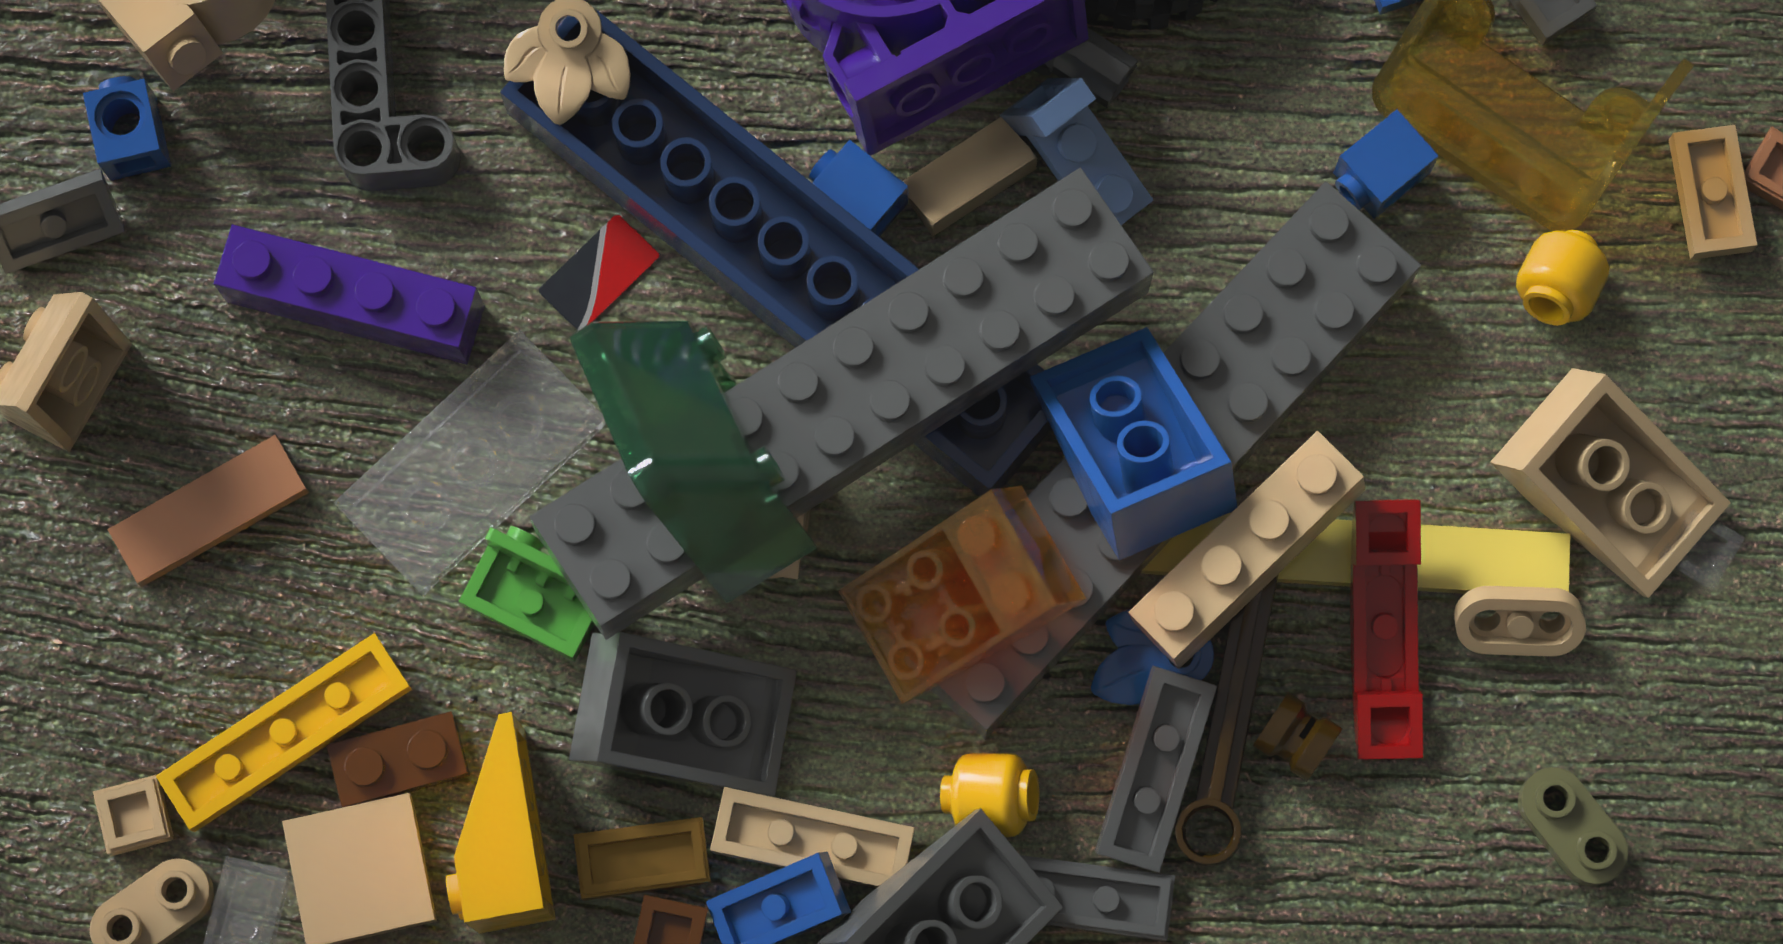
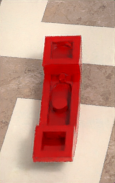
(1386, 628)

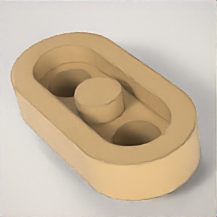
(1517, 621)
(147, 906)

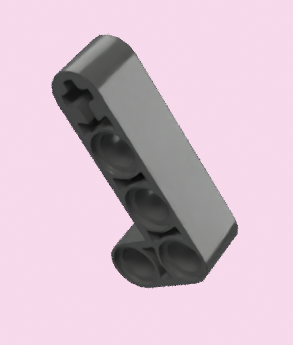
(377, 121)

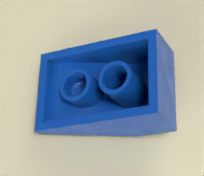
(1136, 443)

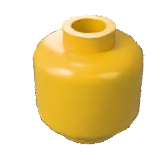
(1562, 277)
(996, 785)

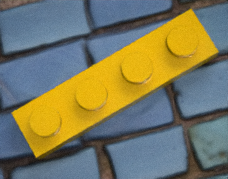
(283, 733)

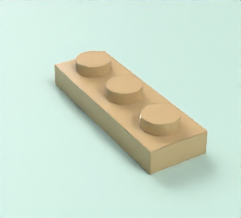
(787, 831)

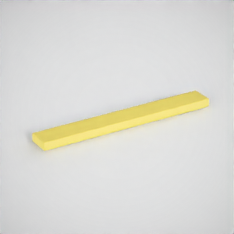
(1450, 557)

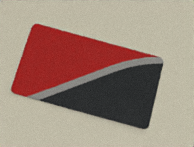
(599, 272)

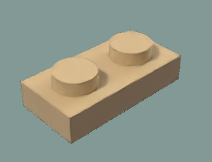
(1712, 192)

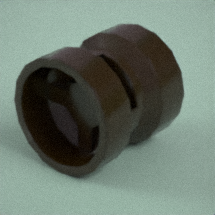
(1297, 737)

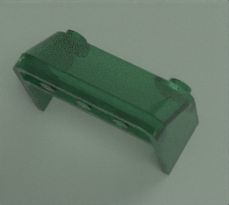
(686, 452)

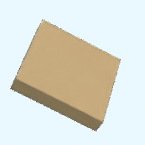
(359, 871)

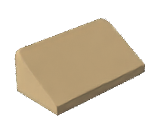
(969, 175)

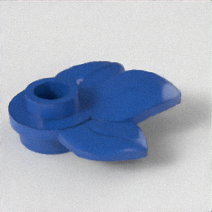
(1126, 670)

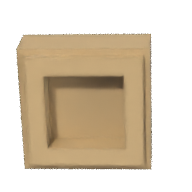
(133, 815)

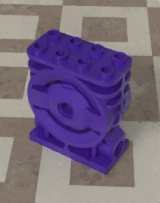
(922, 59)

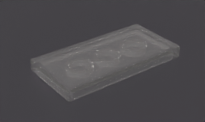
(471, 462)

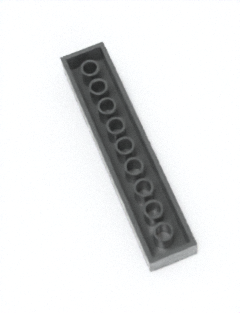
(1247, 371)
(871, 385)

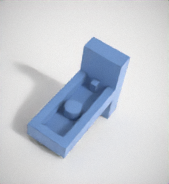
(1070, 137)

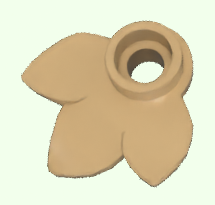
(568, 69)

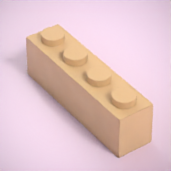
(1248, 549)

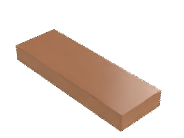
(208, 511)

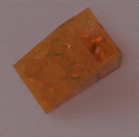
(962, 592)

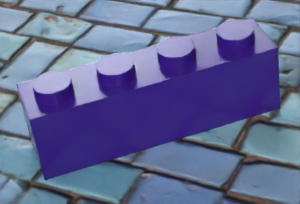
(349, 294)

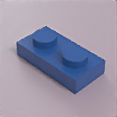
(780, 903)

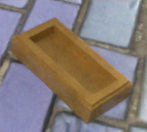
(642, 858)

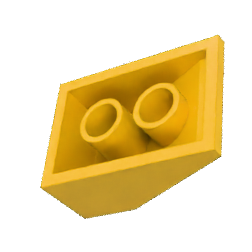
(501, 848)

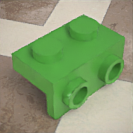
(527, 593)

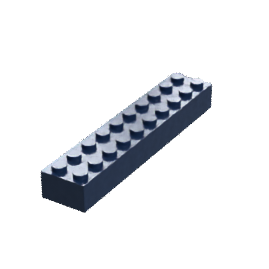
(759, 232)

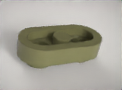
(1568, 830)

